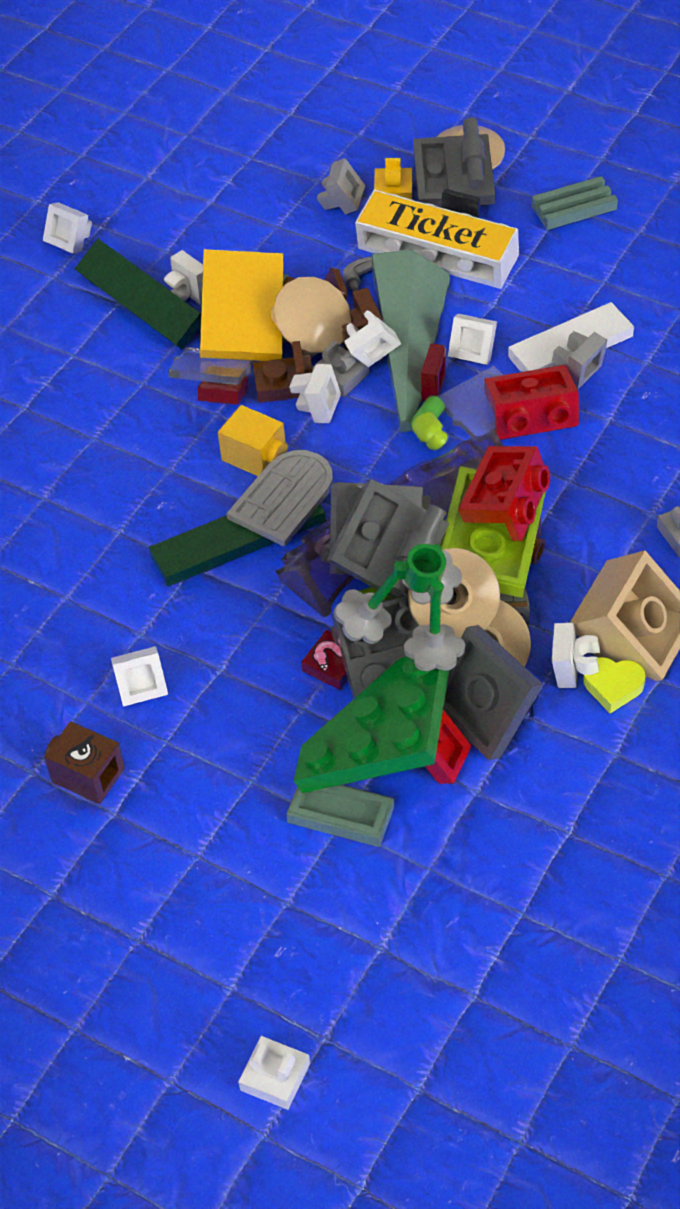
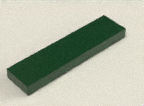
(140, 293)
(210, 547)

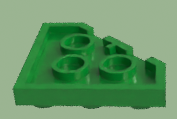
(379, 732)

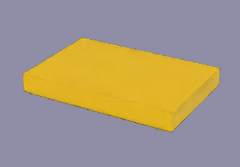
(237, 305)

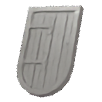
(284, 495)

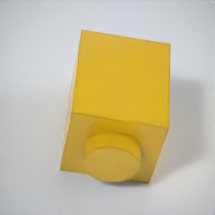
(251, 440)

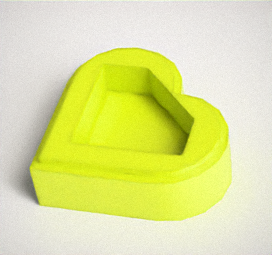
(615, 683)

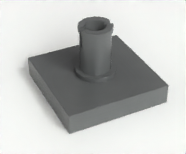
(488, 693)

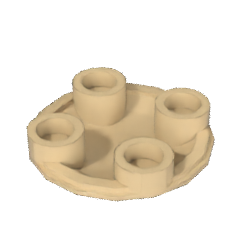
(311, 313)

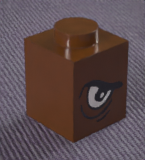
(84, 762)

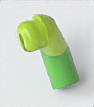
(426, 423)

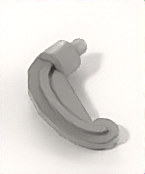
(354, 270)

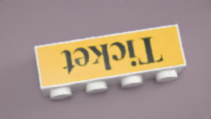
(450, 239)

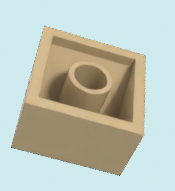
(633, 614)

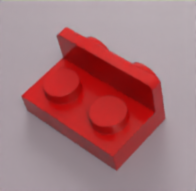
(533, 401)
(506, 488)

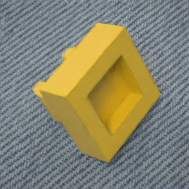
(394, 178)

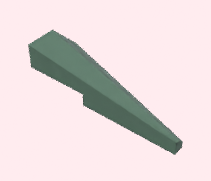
(411, 303)

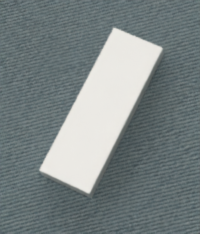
(538, 350)

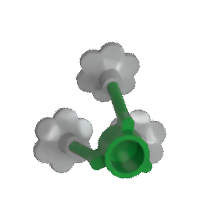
(431, 581)

